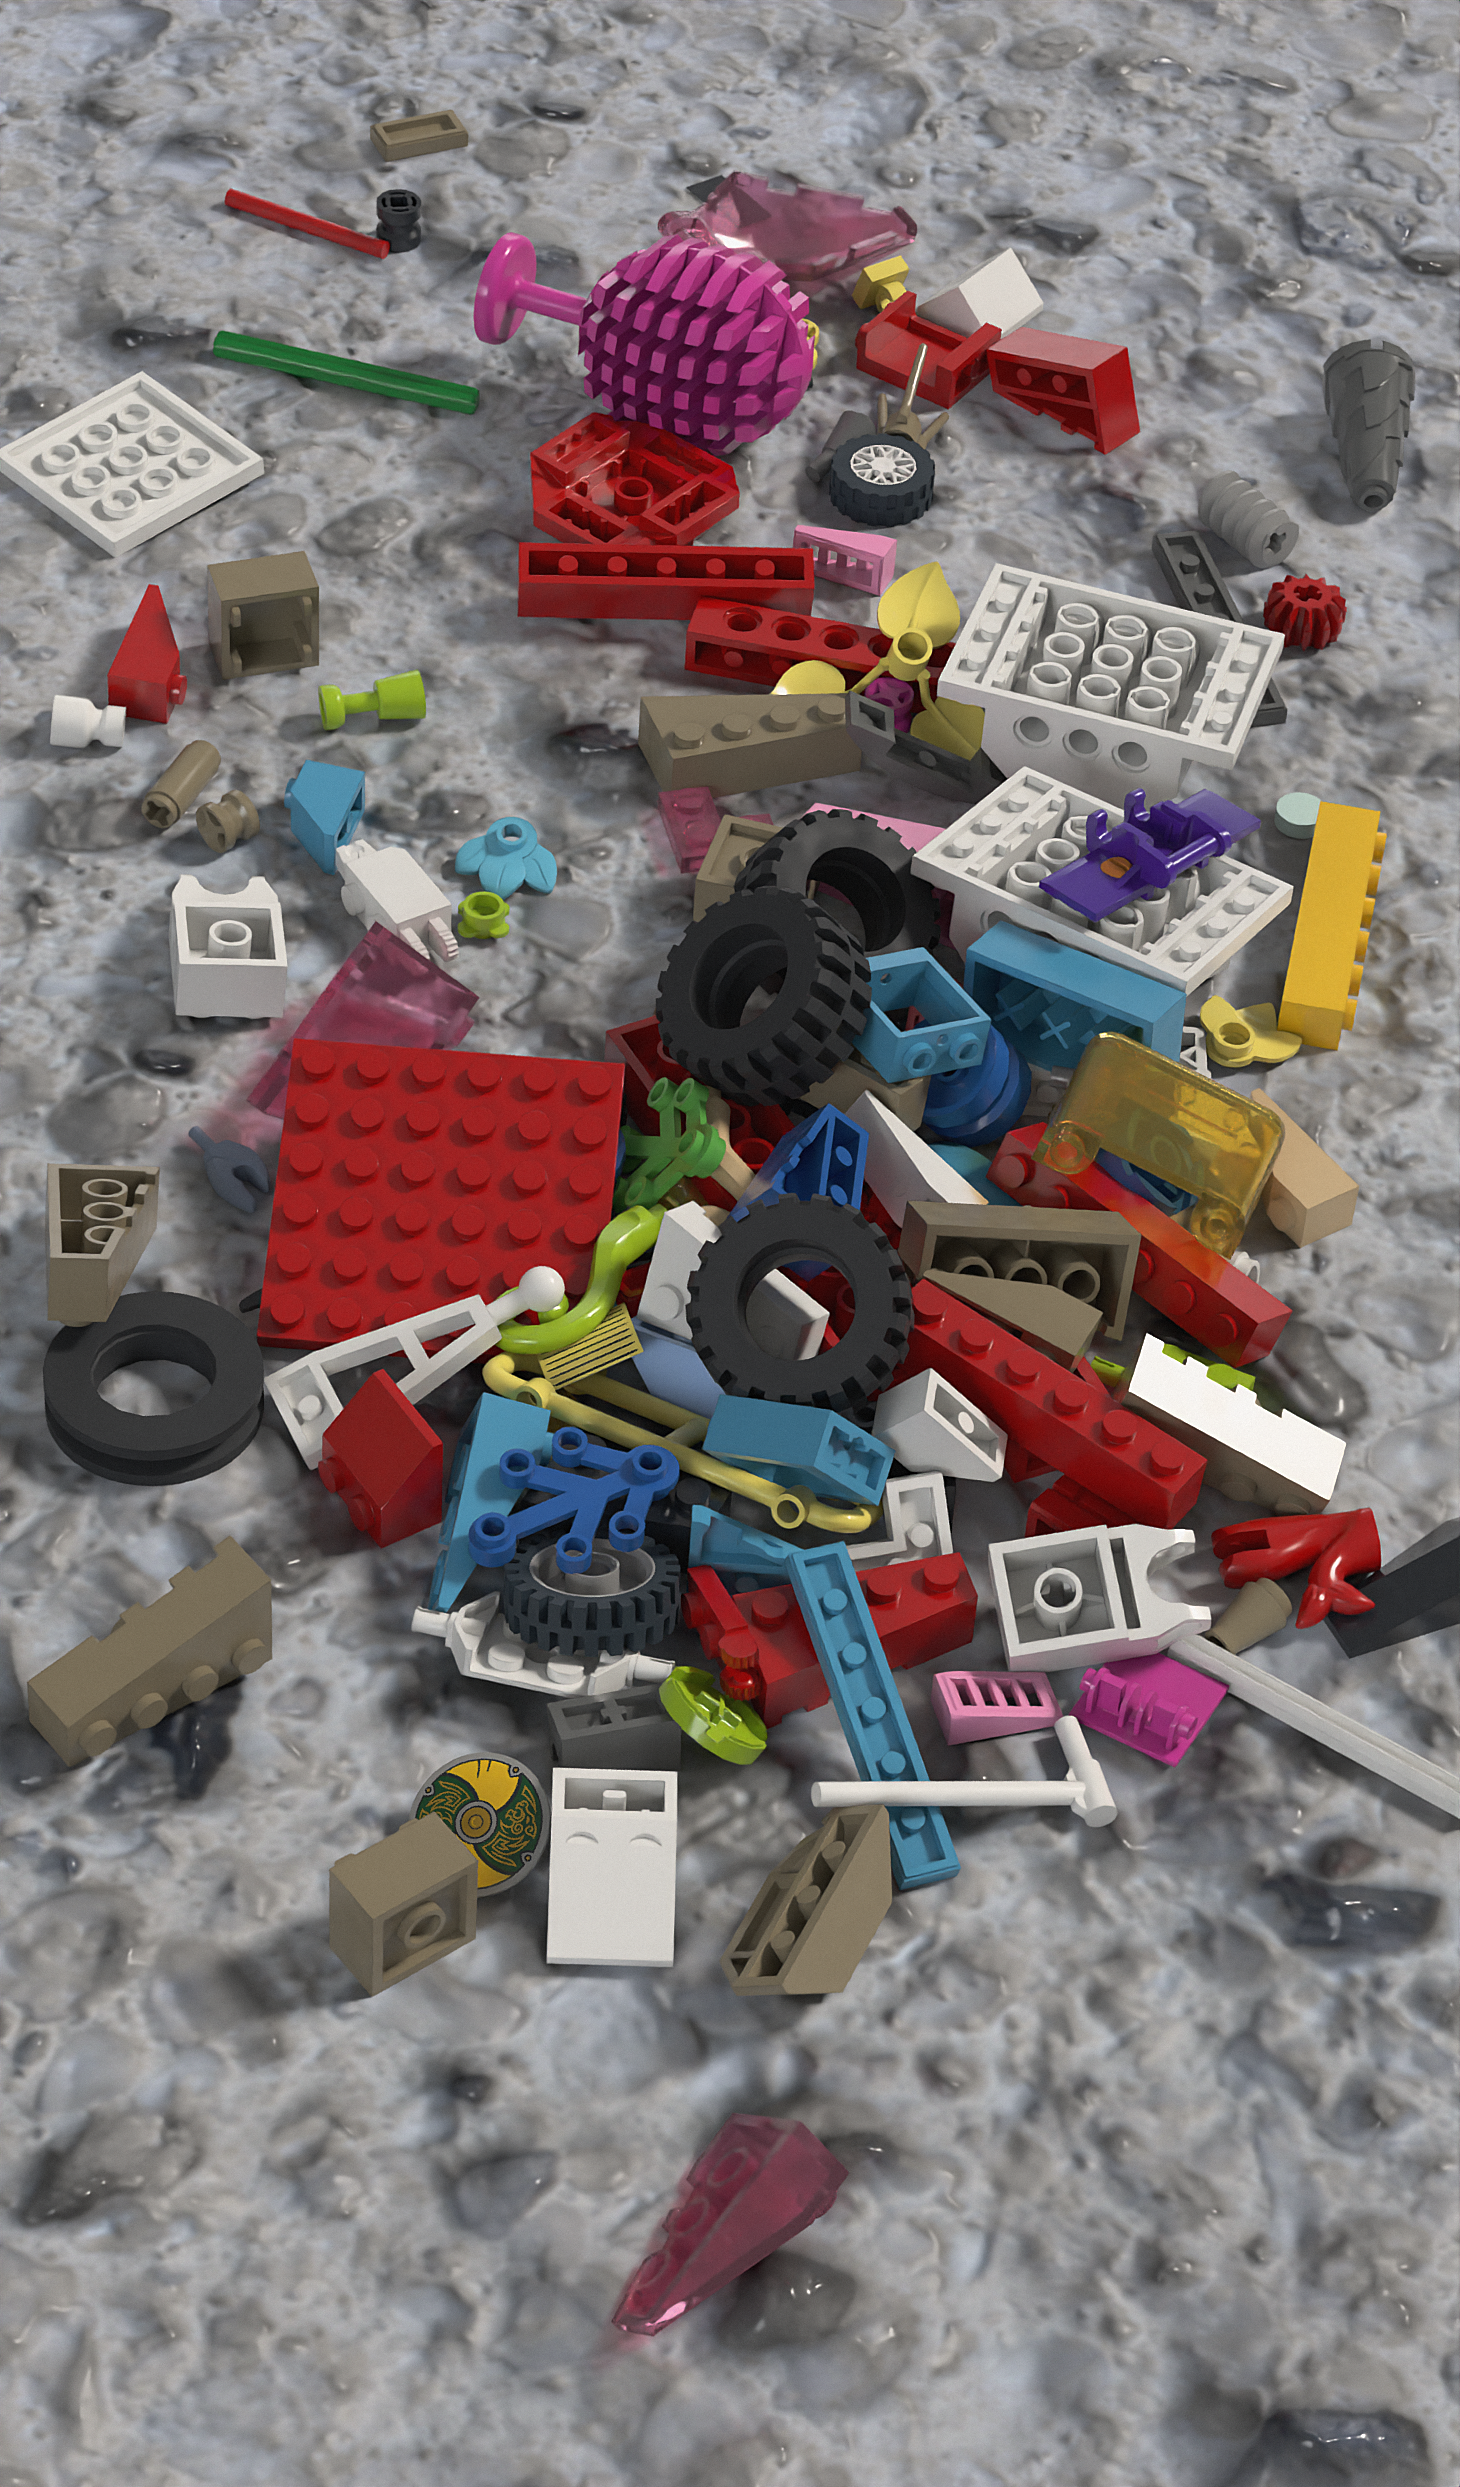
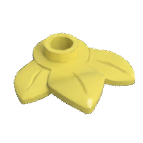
(1245, 1034)

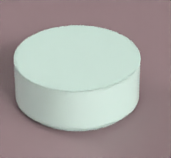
(1297, 815)

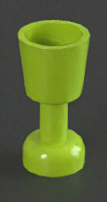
(392, 698)

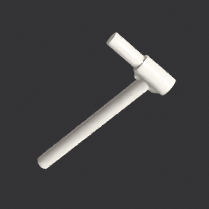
(1082, 1787)

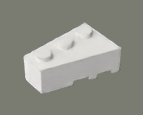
(777, 1314)

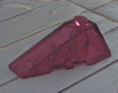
(749, 2196)

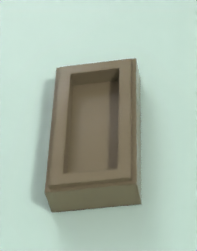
(418, 135)

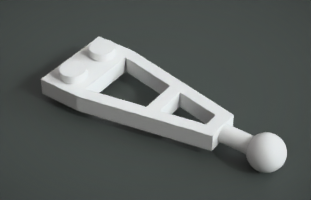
(310, 1402)

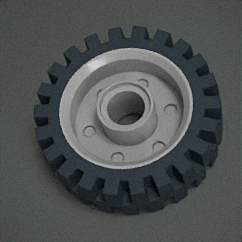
(607, 1607)

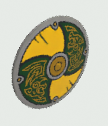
(494, 1811)

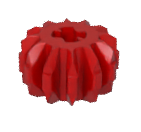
(1305, 611)

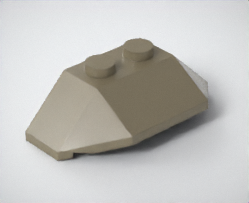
(816, 1909)

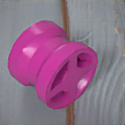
(895, 695)

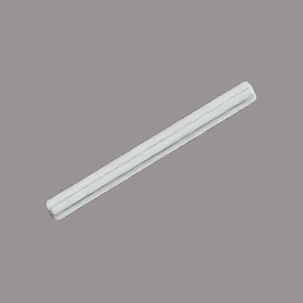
(1321, 1722)

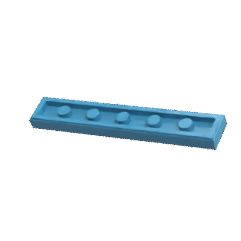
(869, 1706)

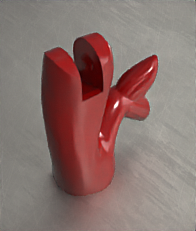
(1279, 1546)

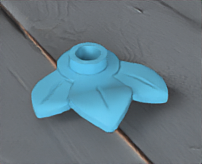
(506, 863)

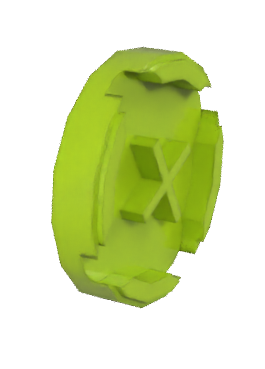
(713, 1719)

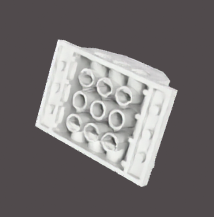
(1106, 684)
(1038, 827)

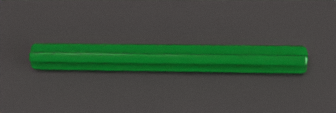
(346, 372)

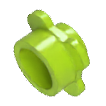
(483, 916)

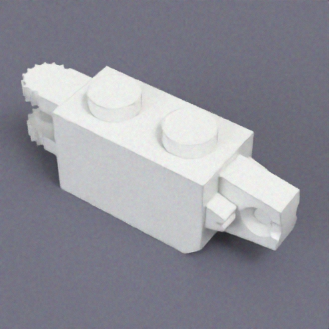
(398, 895)

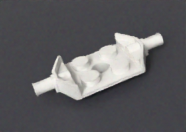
(492, 1652)

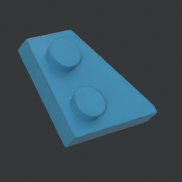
(737, 1553)

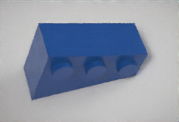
(815, 1157)

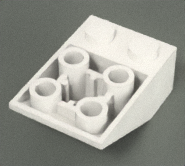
(612, 1867)

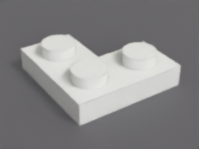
(914, 1523)

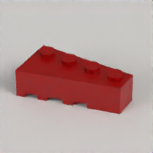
(916, 1609)

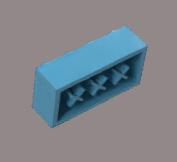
(1058, 998)

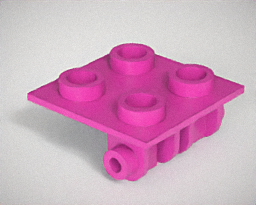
(1149, 1704)

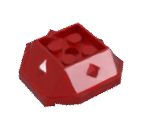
(627, 485)

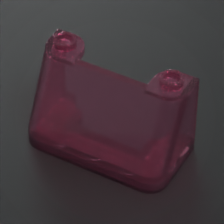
(376, 997)

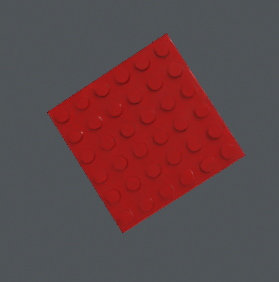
(431, 1184)

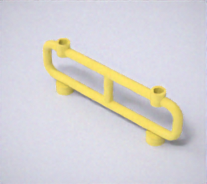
(689, 1431)

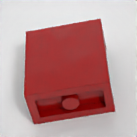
(952, 361)

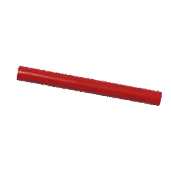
(307, 223)

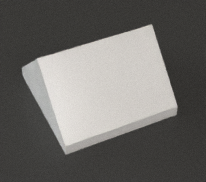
(988, 292)

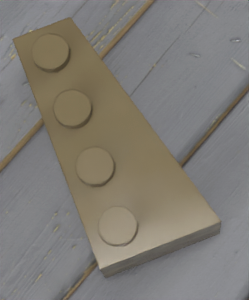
(95, 1236)
(1071, 1249)
(157, 1657)

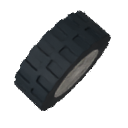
(881, 480)

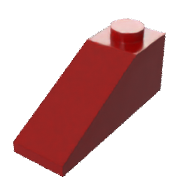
(147, 664)

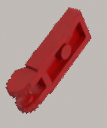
(722, 1632)

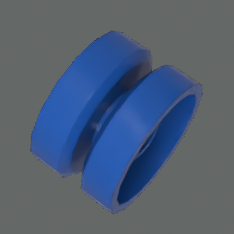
(979, 1100)

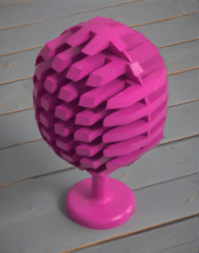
(670, 335)

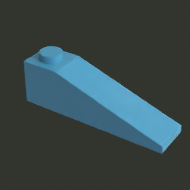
(475, 1482)

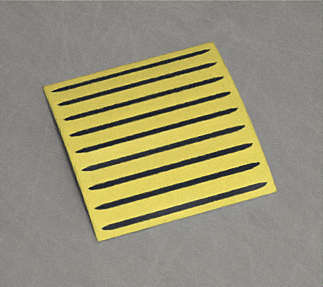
(604, 1347)

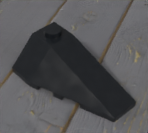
(1410, 1594)

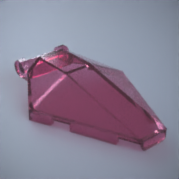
(798, 231)

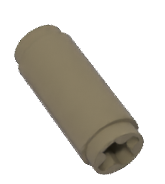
(181, 784)

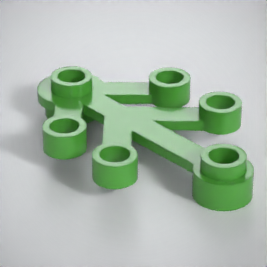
(693, 1153)

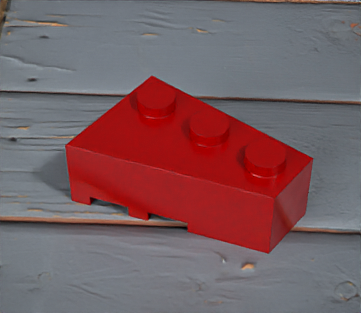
(1069, 379)

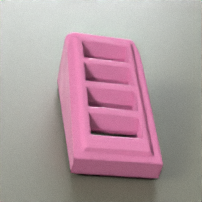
(848, 544)
(978, 1722)

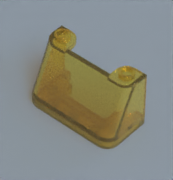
(1170, 1126)

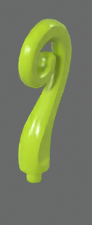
(615, 1249)

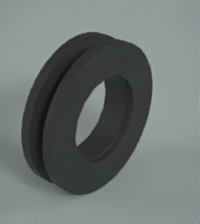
(155, 1447)

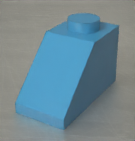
(325, 809)

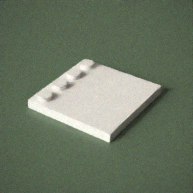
(129, 464)

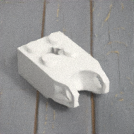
(227, 951)
(1106, 1592)

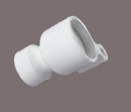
(78, 723)

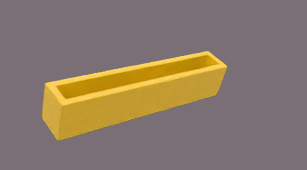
(1329, 925)

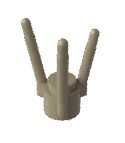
(904, 422)

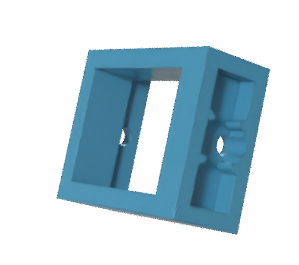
(920, 982)
(799, 1448)

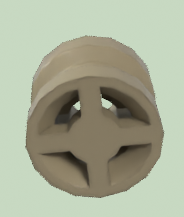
(227, 821)

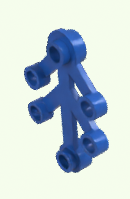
(576, 1497)

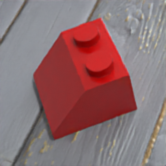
(384, 1463)

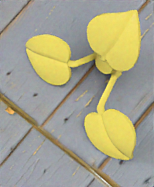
(919, 617)

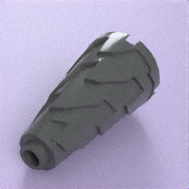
(1369, 414)

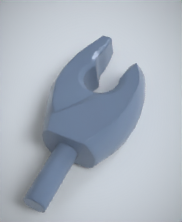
(228, 1166)

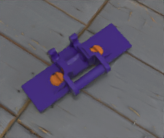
(1146, 850)

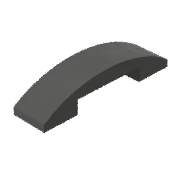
(917, 760)

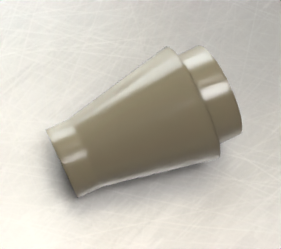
(1251, 1616)

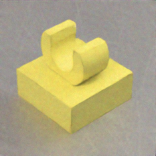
(881, 283)

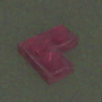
(692, 824)

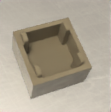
(263, 615)
(726, 857)
(402, 1903)

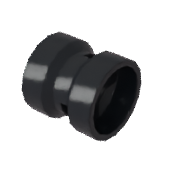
(399, 216)

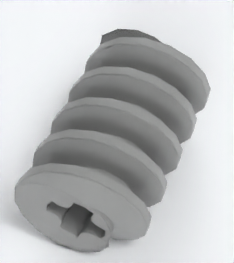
(1247, 520)

